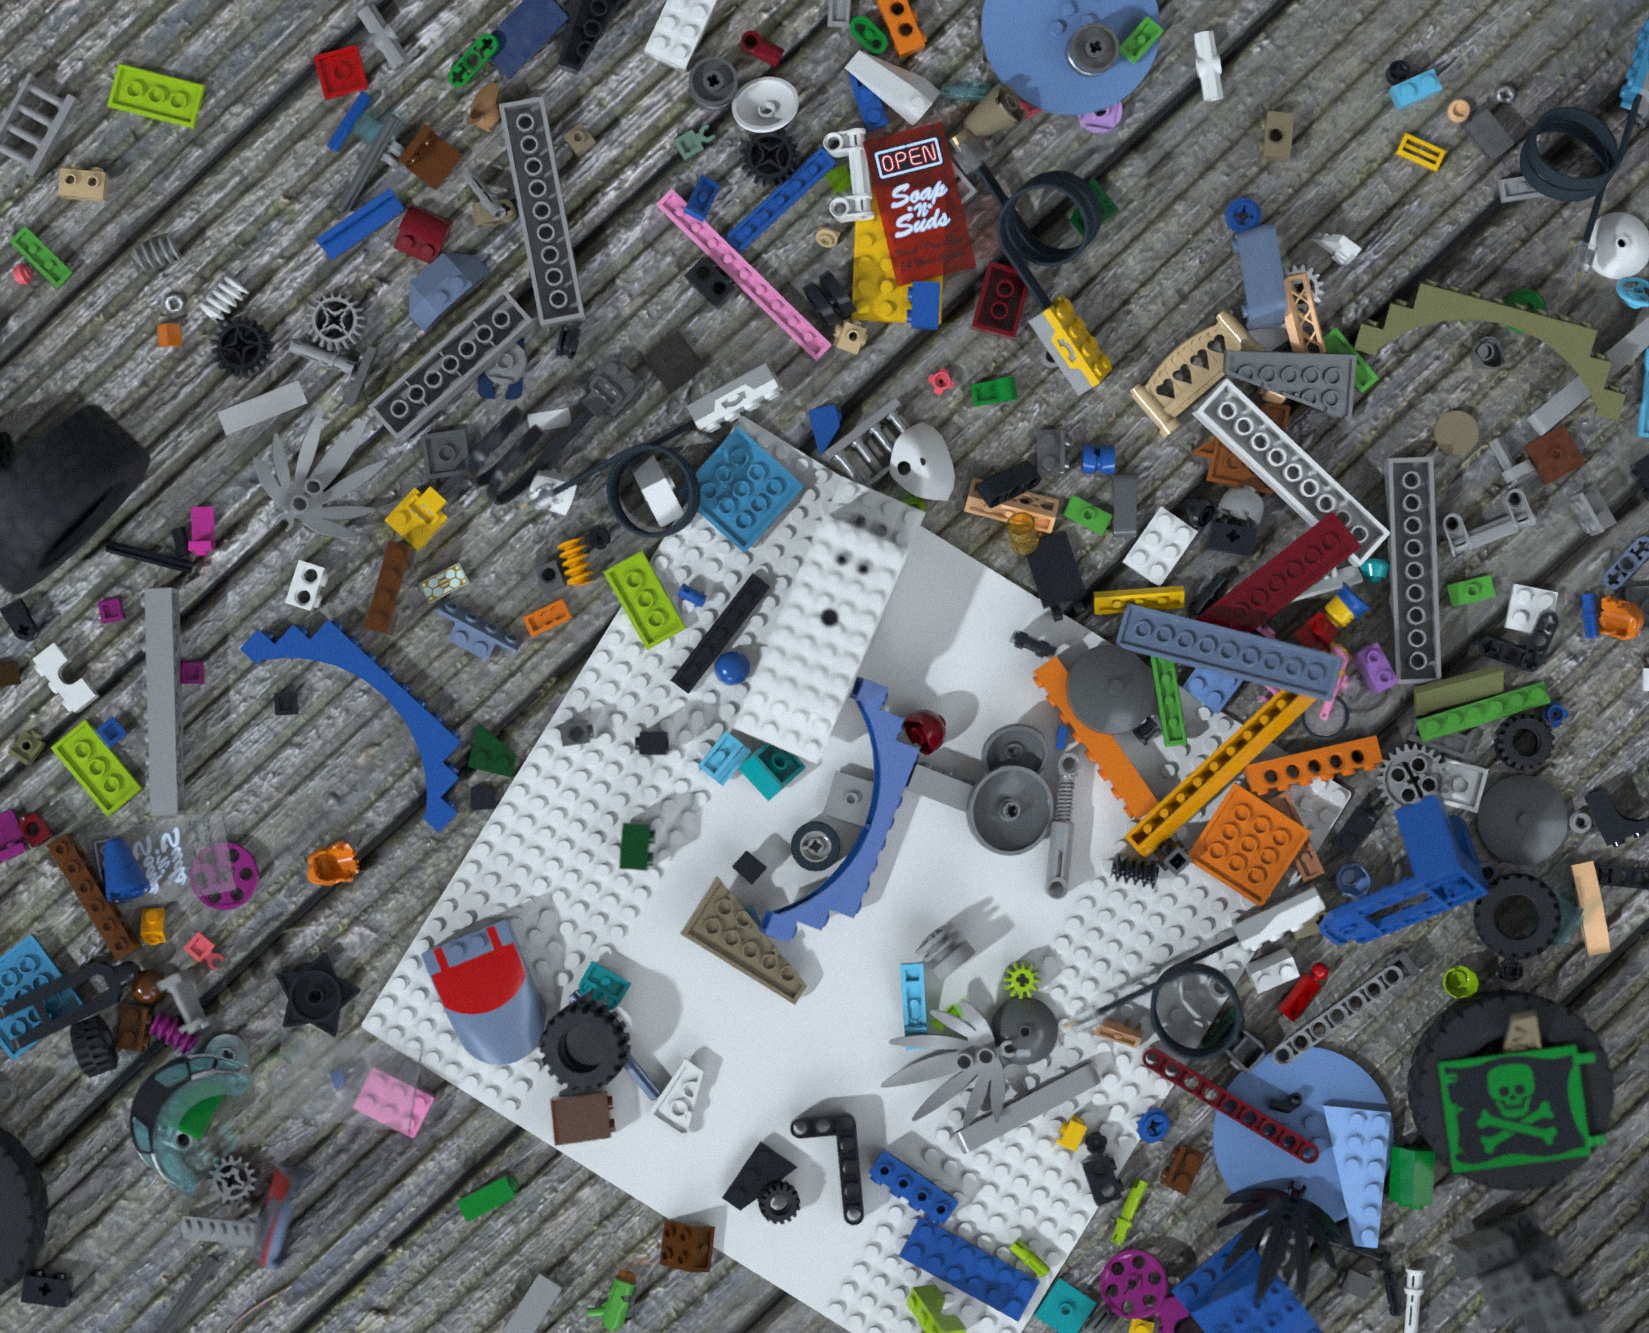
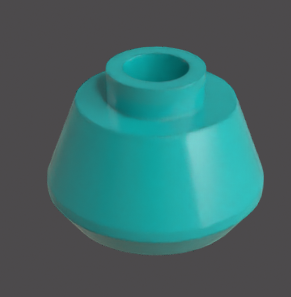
(1375, 570)

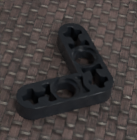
(1522, 652)

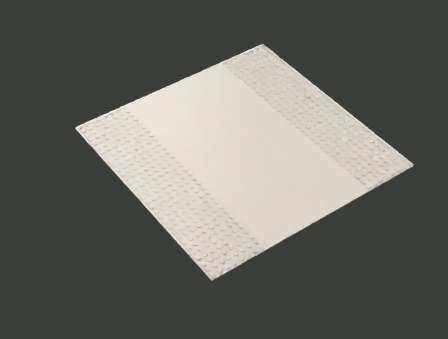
(556, 875)

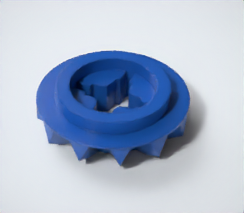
(1236, 207)
(1159, 1129)

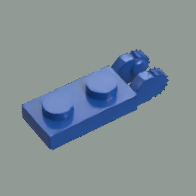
(869, 106)

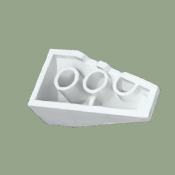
(900, 89)

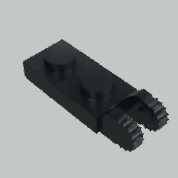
(1356, 826)

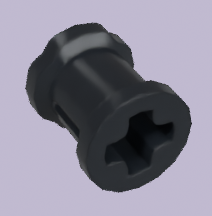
(1146, 731)

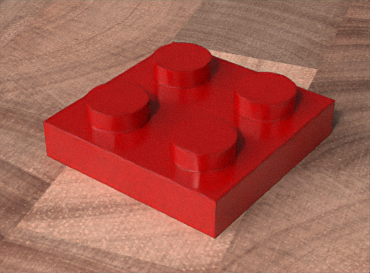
(341, 72)

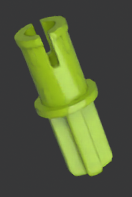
(1029, 1258)

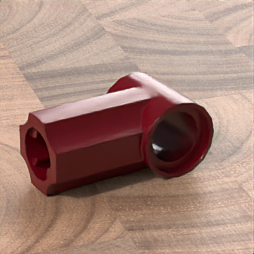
(763, 50)

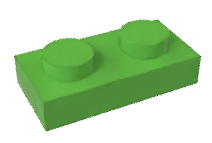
(1140, 40)

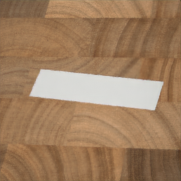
(262, 407)

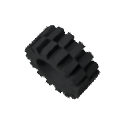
(782, 1214)

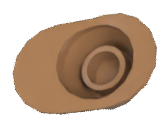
(485, 108)

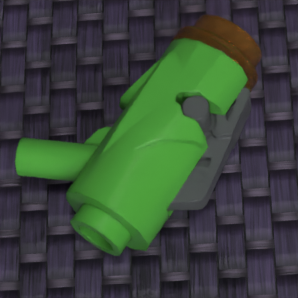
(619, 1303)

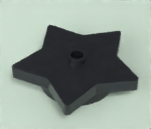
(302, 1006)

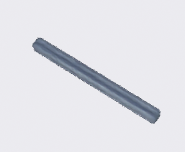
(631, 1066)

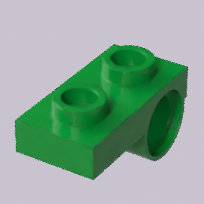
(994, 391)

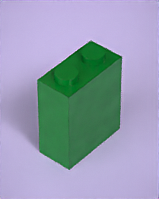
(1411, 1176)
(488, 1196)

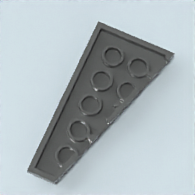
(1307, 377)

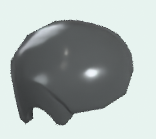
(1488, 353)

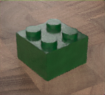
(636, 845)

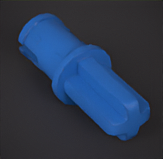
(1590, 615)

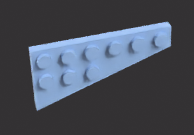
(1360, 1156)

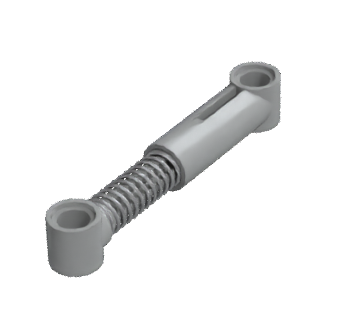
(1062, 828)

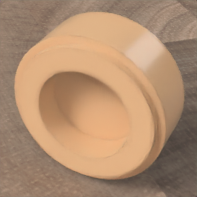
(1458, 111)

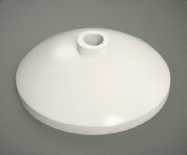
(765, 104)
(1618, 261)

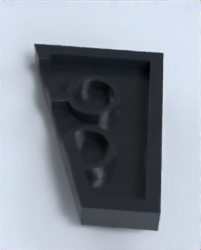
(760, 1169)

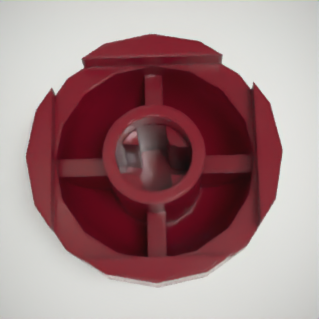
(925, 729)

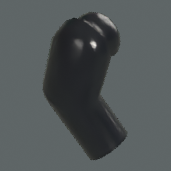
(1287, 1105)

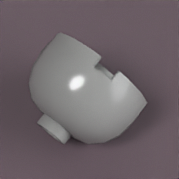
(1242, 504)

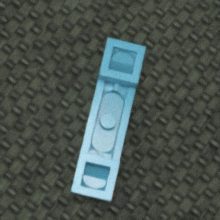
(913, 999)

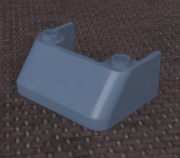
(1262, 277)

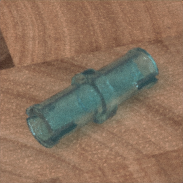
(963, 92)

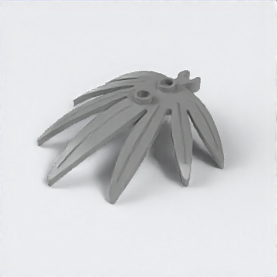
(306, 495)
(973, 1056)

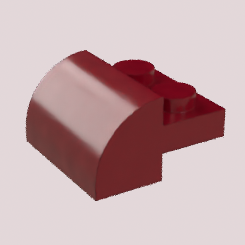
(422, 234)

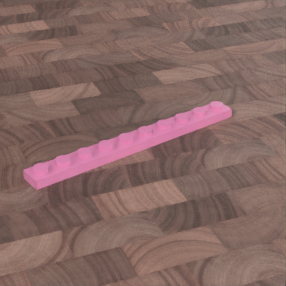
(745, 276)

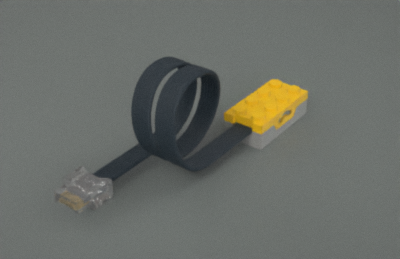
(1055, 321)

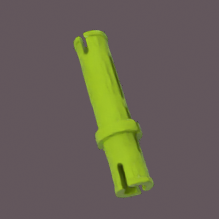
(1129, 1210)

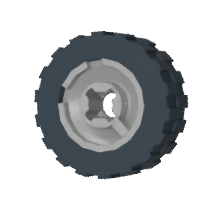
(819, 859)

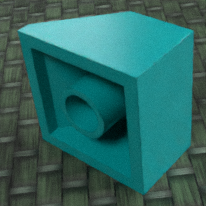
(771, 769)

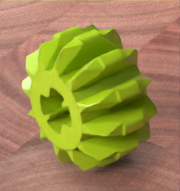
(1030, 975)

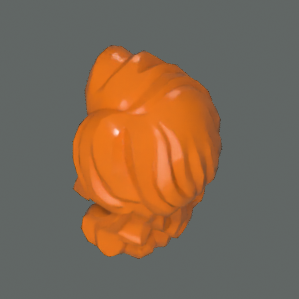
(1620, 618)
(332, 864)

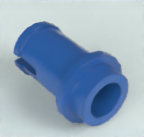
(692, 595)

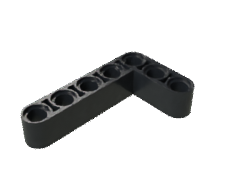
(843, 1157)

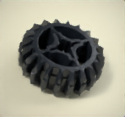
(777, 149)
(222, 349)

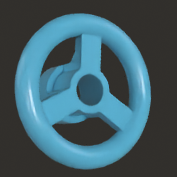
(1635, 296)

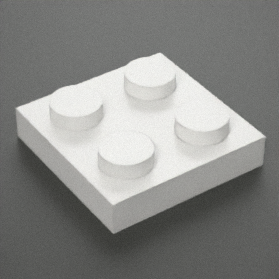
(1526, 605)

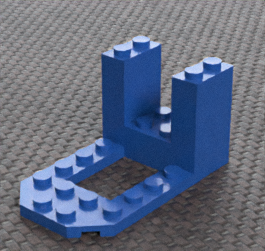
(1442, 867)

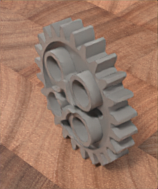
(1432, 770)

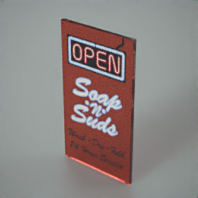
(919, 204)

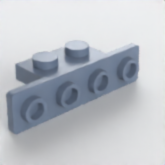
(475, 633)

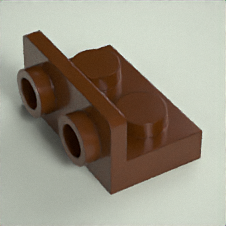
(134, 1027)
(1182, 1168)

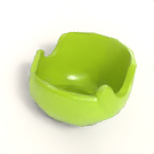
(1460, 981)

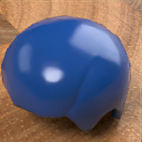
(732, 668)

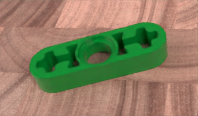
(464, 60)

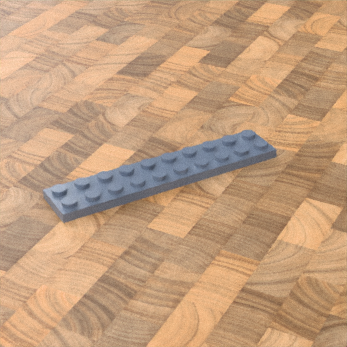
(1229, 652)

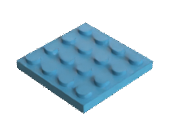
(743, 489)
(21, 973)

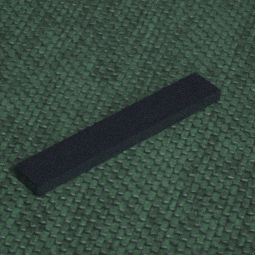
(720, 633)

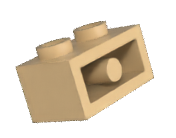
(83, 184)

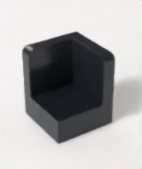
(749, 867)

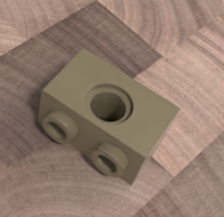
(1283, 124)

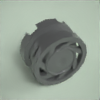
(1102, 1320)

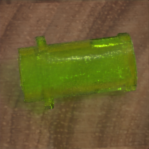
(938, 1024)

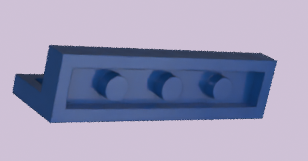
(360, 224)

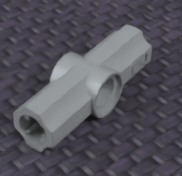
(383, 37)

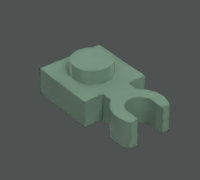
(690, 144)

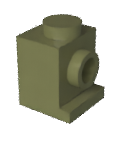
(28, 756)

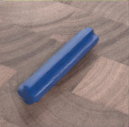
(347, 123)

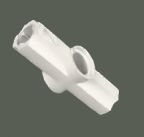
(1208, 66)

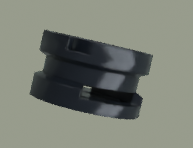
(570, 344)

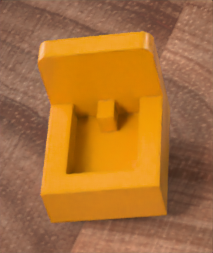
(153, 925)

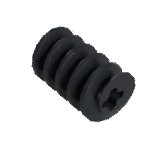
(1134, 870)

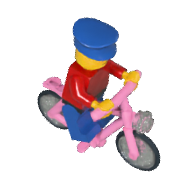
(1322, 718)

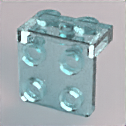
(1570, 916)

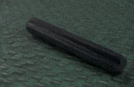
(149, 557)

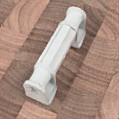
(859, 205)

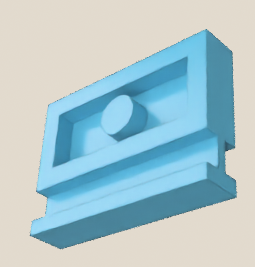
(724, 758)

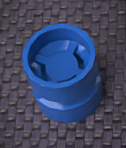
(1098, 459)

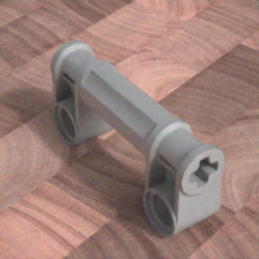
(1490, 531)

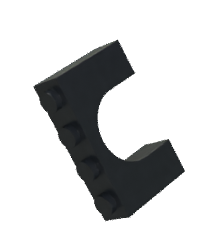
(1611, 823)

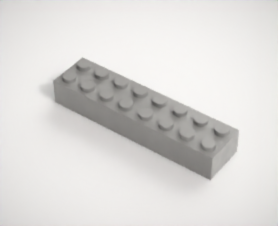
(451, 365)

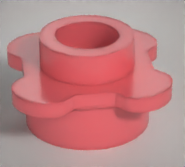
(947, 382)

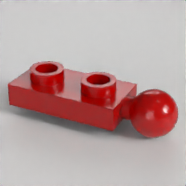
(1303, 991)

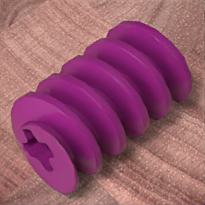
(172, 1033)

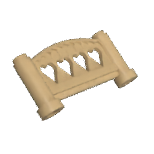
(1164, 409)

